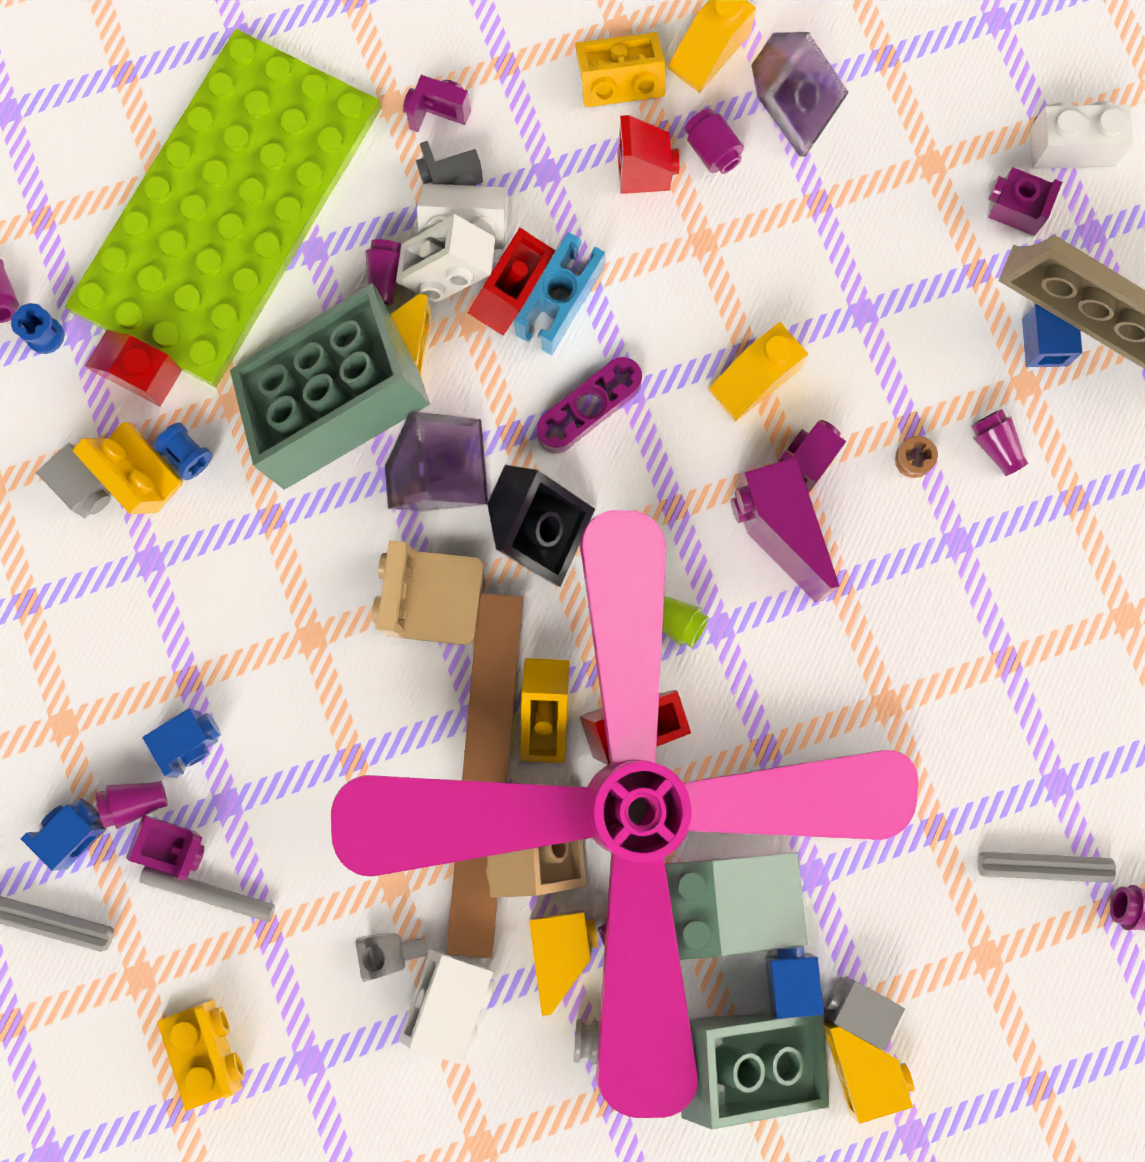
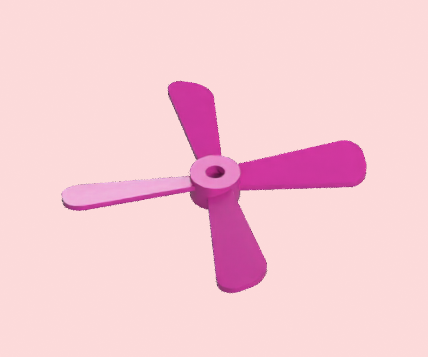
(424, 822)

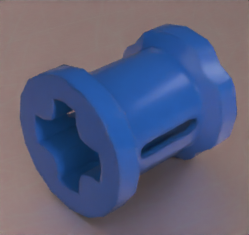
(38, 328)
(183, 451)

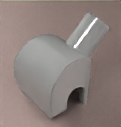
(386, 954)

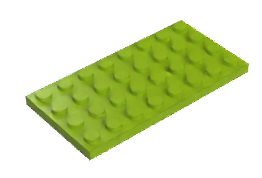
(225, 206)

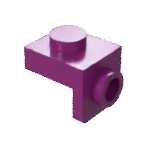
(436, 97)
(166, 847)

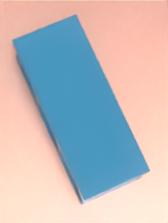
(556, 277)

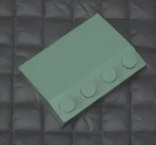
(326, 388)

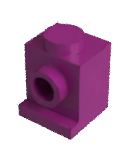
(1023, 200)
(815, 451)

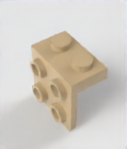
(428, 595)

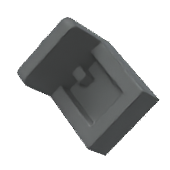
(454, 170)

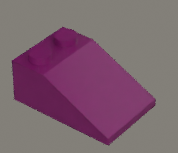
(784, 524)

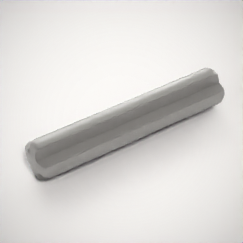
(1046, 867)
(55, 925)

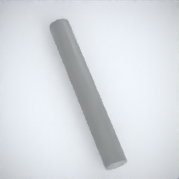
(208, 894)

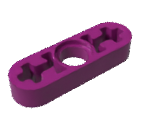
(620, 393)

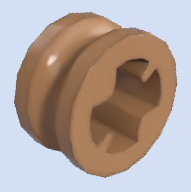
(926, 446)

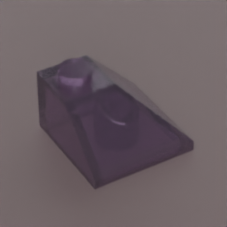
(797, 87)
(437, 464)

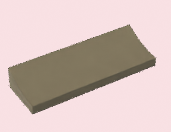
(1080, 293)

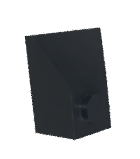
(537, 521)

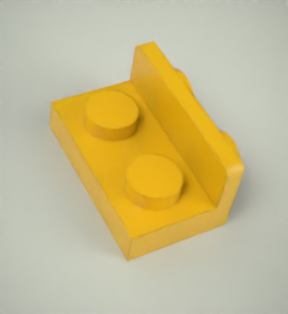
(621, 69)
(130, 469)
(201, 1054)

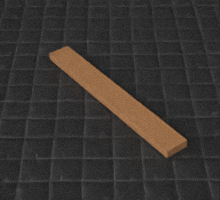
(486, 759)

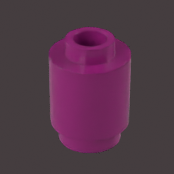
(714, 141)

